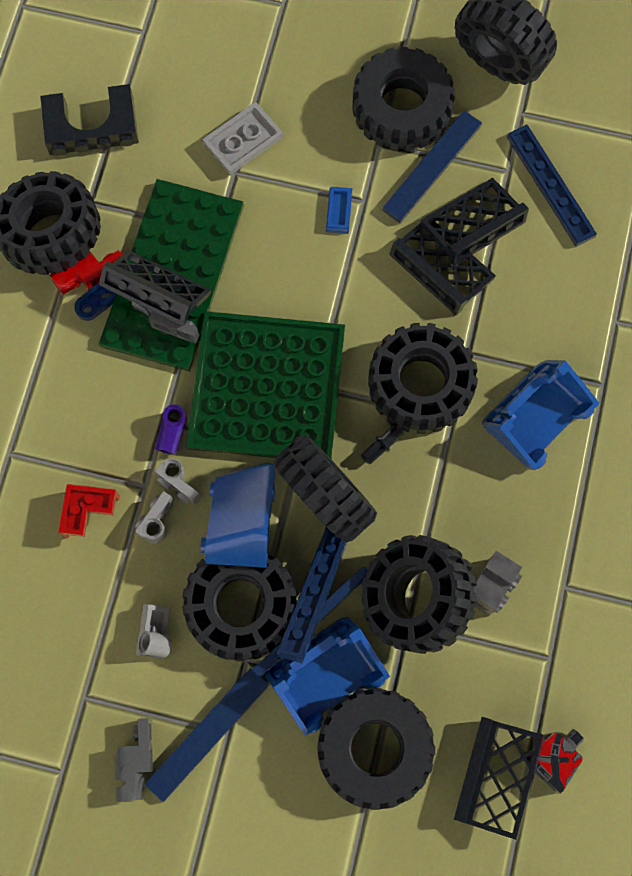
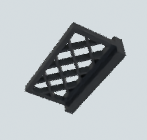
(487, 232)
(432, 279)
(154, 296)
(477, 771)

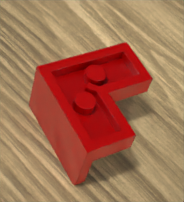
(80, 502)

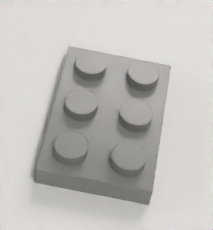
(243, 138)

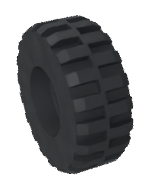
(506, 38)
(406, 70)
(61, 243)
(426, 345)
(325, 488)
(450, 602)
(233, 641)
(415, 756)

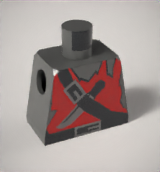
(558, 759)

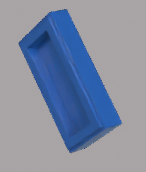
(339, 210)

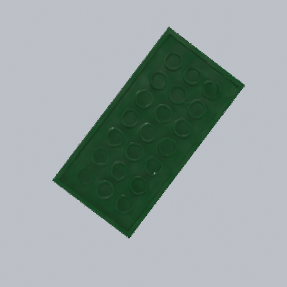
(190, 236)

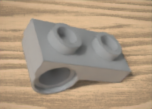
(185, 492)
(159, 507)
(152, 634)

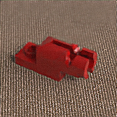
(86, 271)

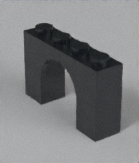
(117, 130)

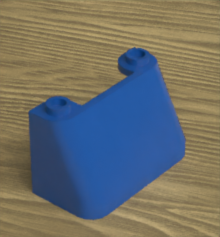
(539, 411)
(240, 517)
(333, 668)

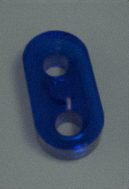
(94, 300)

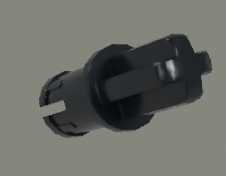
(382, 444)

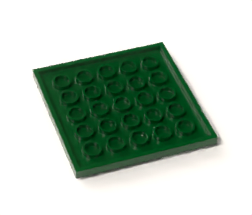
(264, 384)

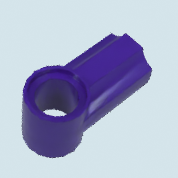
(170, 431)

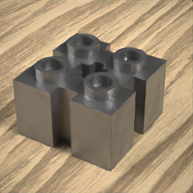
(494, 581)

